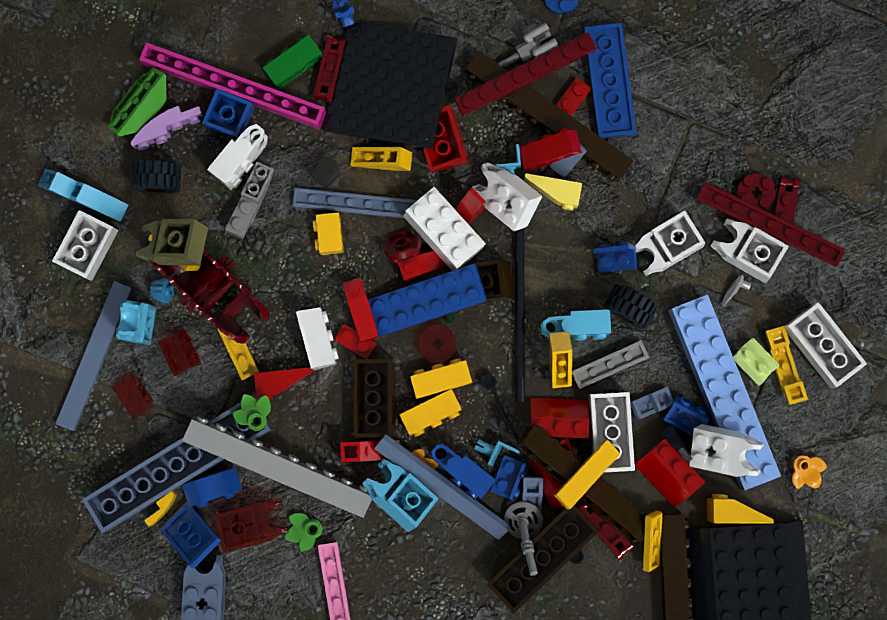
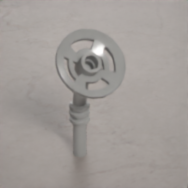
(522, 530)

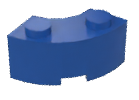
(212, 487)

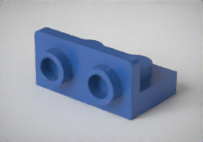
(616, 258)
(686, 415)
(508, 478)

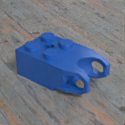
(465, 472)

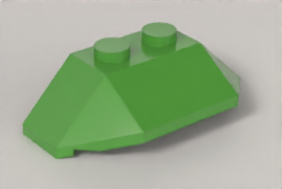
(139, 103)

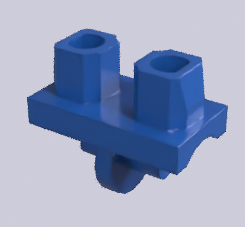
(343, 12)

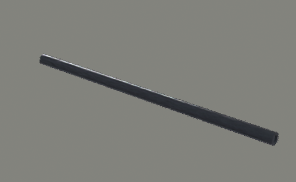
(519, 313)

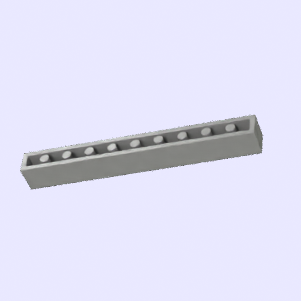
(277, 466)

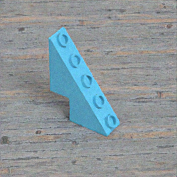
(82, 194)

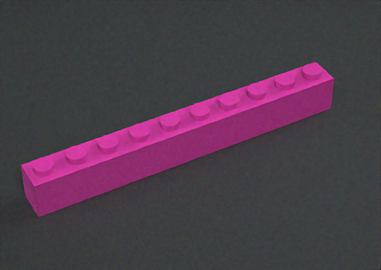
(215, 78)

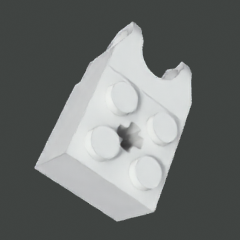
(238, 157)
(508, 197)
(663, 247)
(746, 247)
(728, 454)

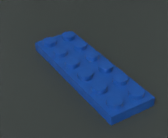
(610, 82)
(427, 300)

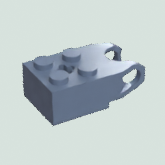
(204, 585)

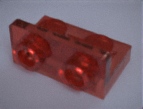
(179, 352)
(133, 396)

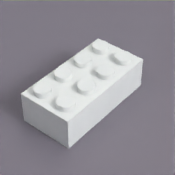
(444, 229)
(825, 345)
(612, 422)

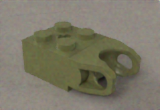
(175, 242)

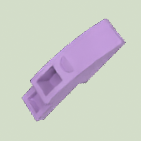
(158, 128)

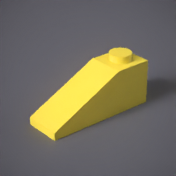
(559, 191)

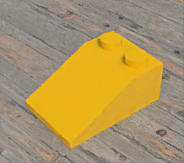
(726, 510)

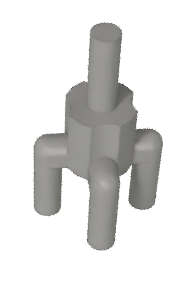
(531, 48)

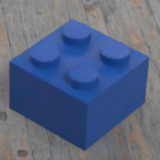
(228, 114)

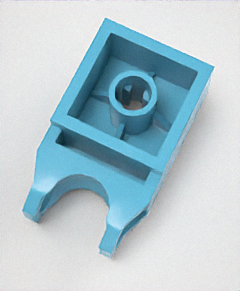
(136, 322)
(581, 324)
(396, 493)

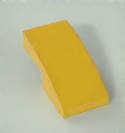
(164, 505)

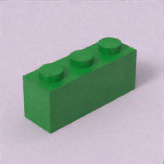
(292, 61)

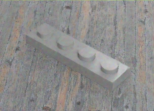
(610, 364)

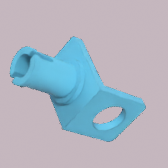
(510, 167)
(492, 451)

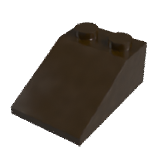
(495, 279)

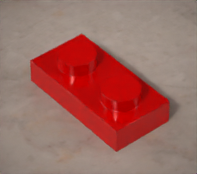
(574, 96)
(349, 338)

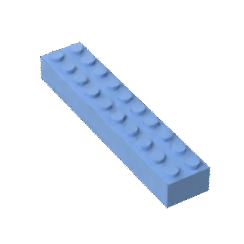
(721, 383)

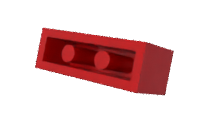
(550, 149)

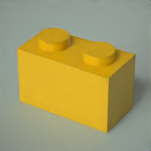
(329, 233)

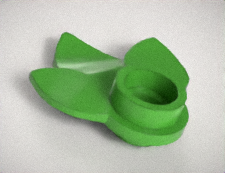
(251, 409)
(301, 532)

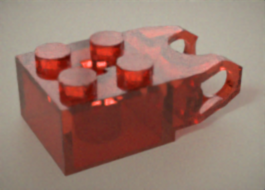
(255, 525)

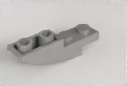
(250, 200)

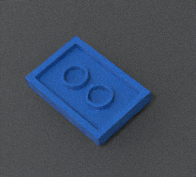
(190, 535)

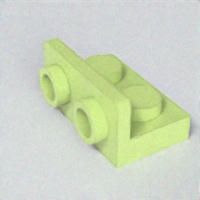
(755, 361)

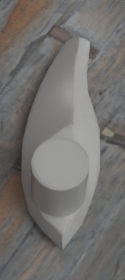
(739, 282)

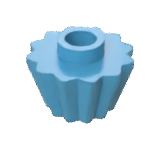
(162, 290)

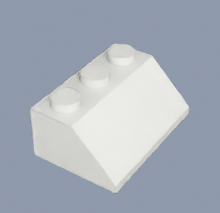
(317, 338)

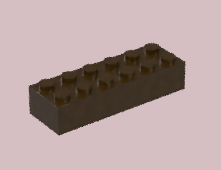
(552, 549)

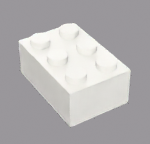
(85, 245)

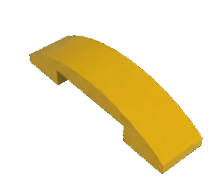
(786, 372)

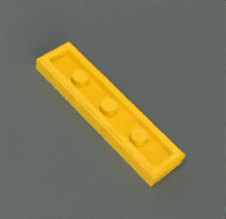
(587, 474)

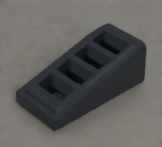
(676, 439)

